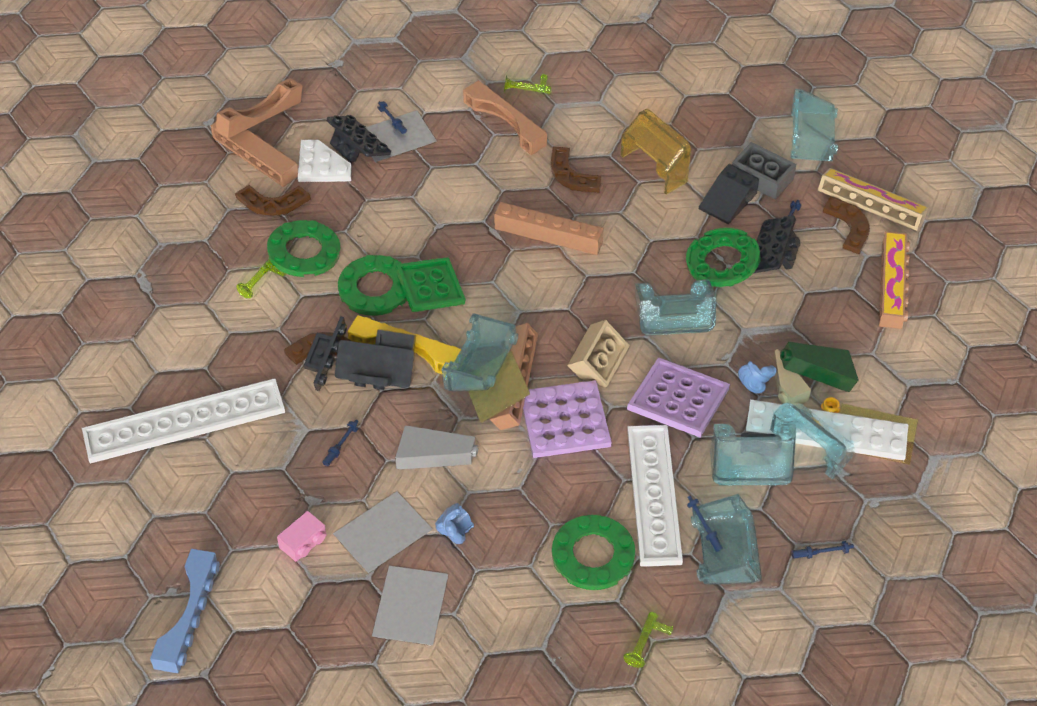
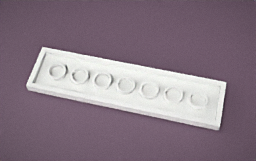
(866, 434)
(654, 496)

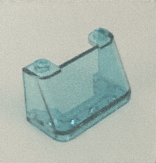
(813, 127)
(676, 313)
(480, 356)
(837, 447)
(752, 458)
(737, 534)

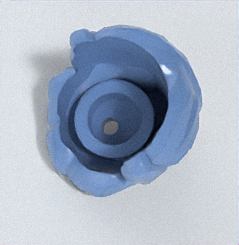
(754, 378)
(454, 523)

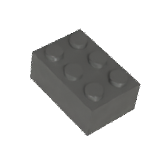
(772, 170)

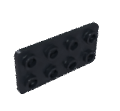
(352, 137)
(777, 244)
(374, 365)

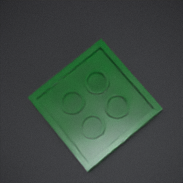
(430, 284)

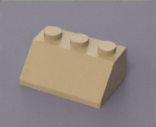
(599, 354)

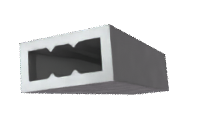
(434, 449)

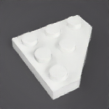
(321, 163)

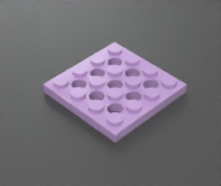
(674, 387)
(560, 443)

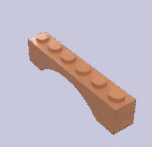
(483, 99)
(233, 121)

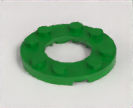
(721, 237)
(296, 266)
(366, 304)
(597, 577)

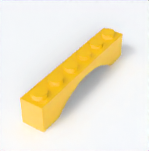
(434, 352)

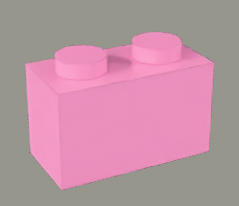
(302, 536)

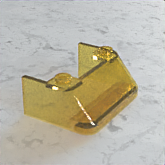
(662, 145)

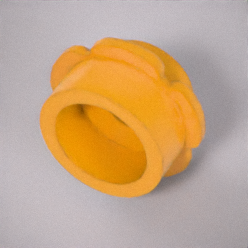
(831, 402)

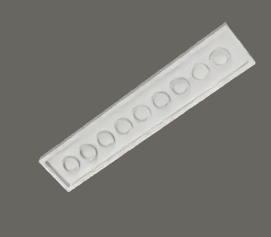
(182, 420)

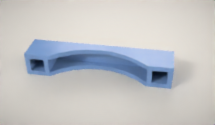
(171, 648)

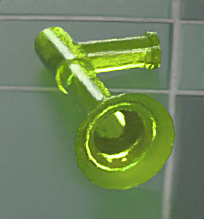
(542, 88)
(246, 289)
(635, 657)

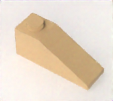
(790, 385)

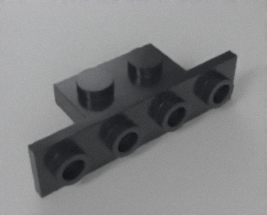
(322, 352)

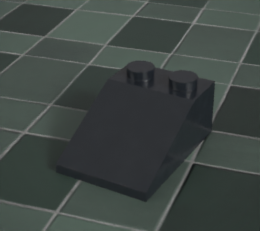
(729, 194)

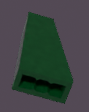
(821, 364)

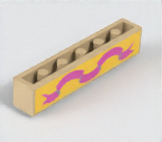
(873, 199)

